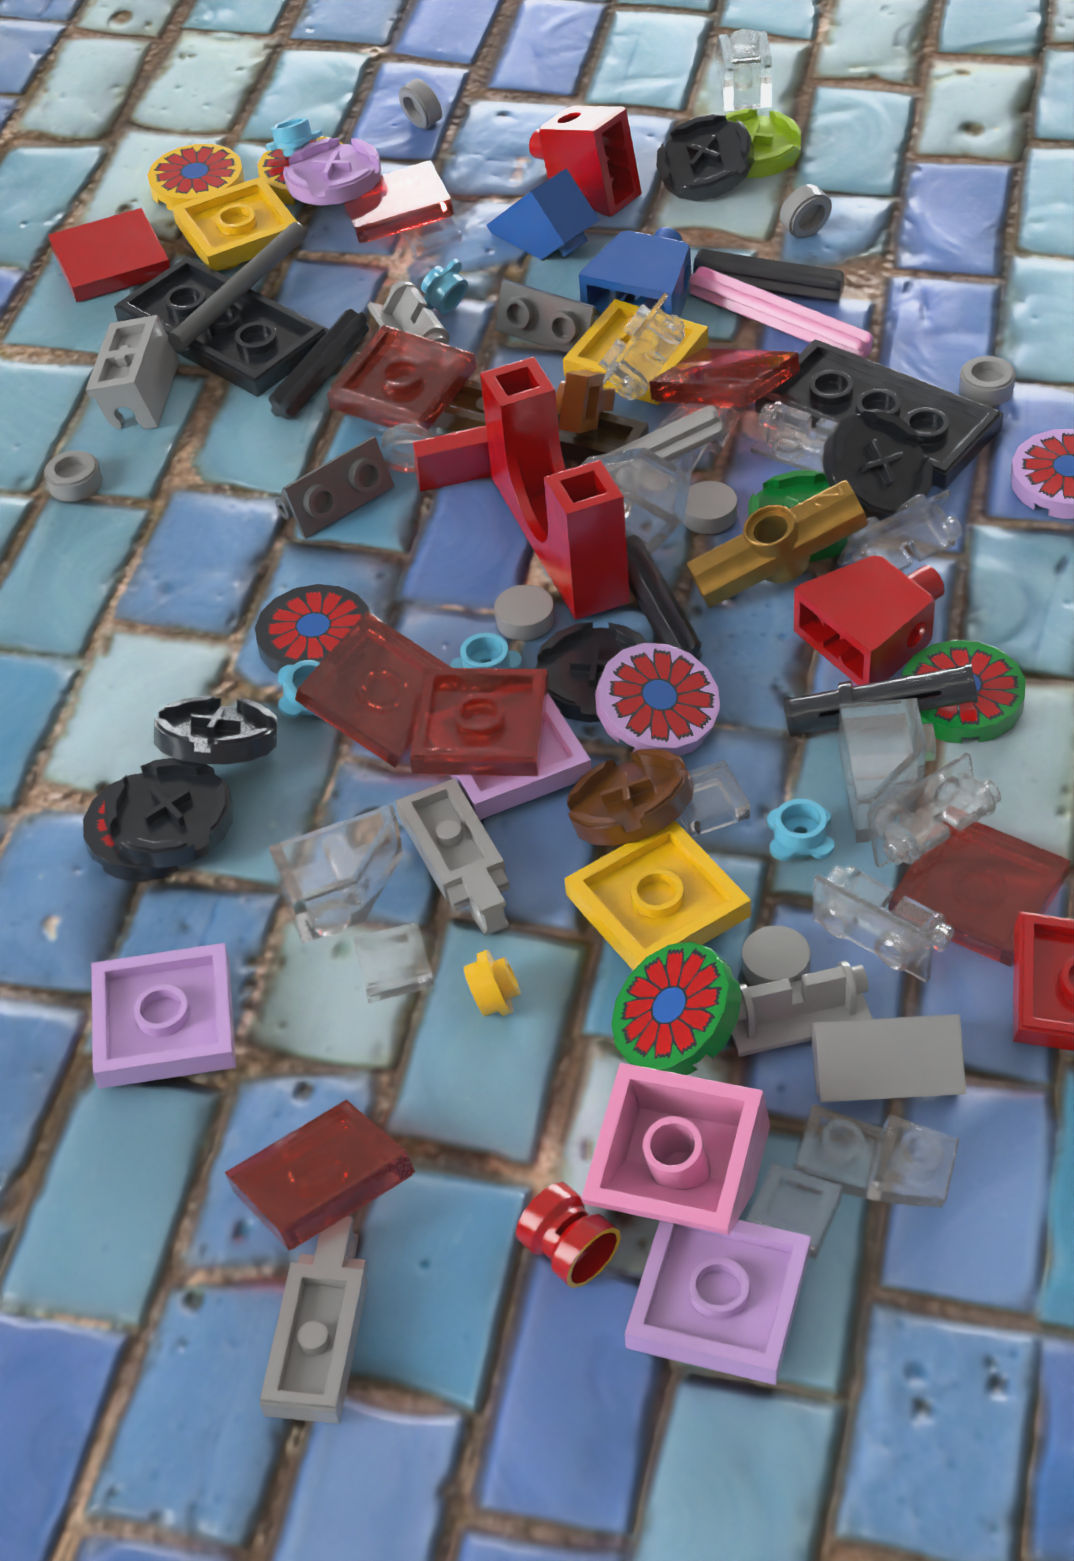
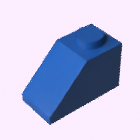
(547, 218)

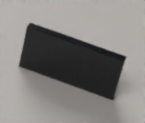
(247, 345)
(841, 384)

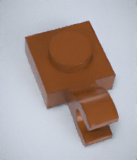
(582, 399)

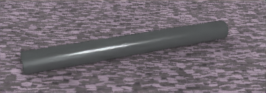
(236, 286)

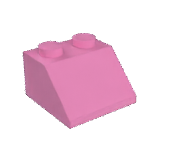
(678, 1149)

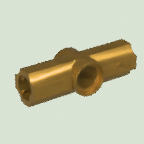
(777, 543)

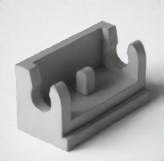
(134, 371)
(888, 1058)

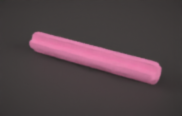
(778, 312)

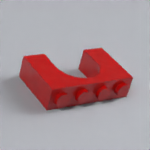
(567, 515)

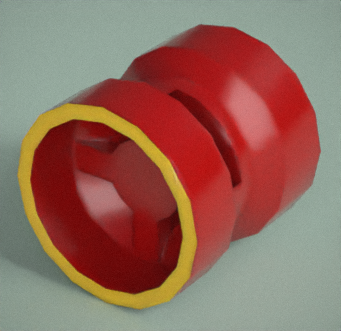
(567, 1234)

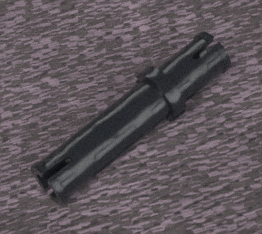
(931, 689)

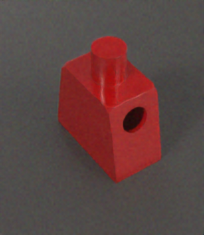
(595, 150)
(868, 616)

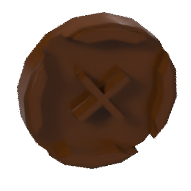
(630, 800)

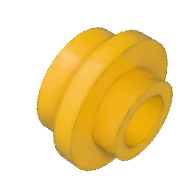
(492, 984)

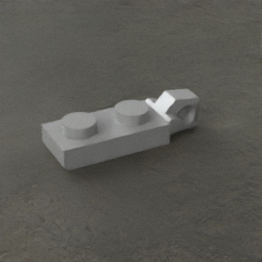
(457, 852)
(317, 1330)

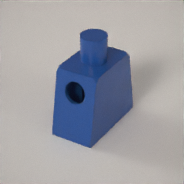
(639, 271)

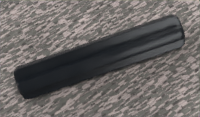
(775, 275)
(318, 364)
(658, 600)

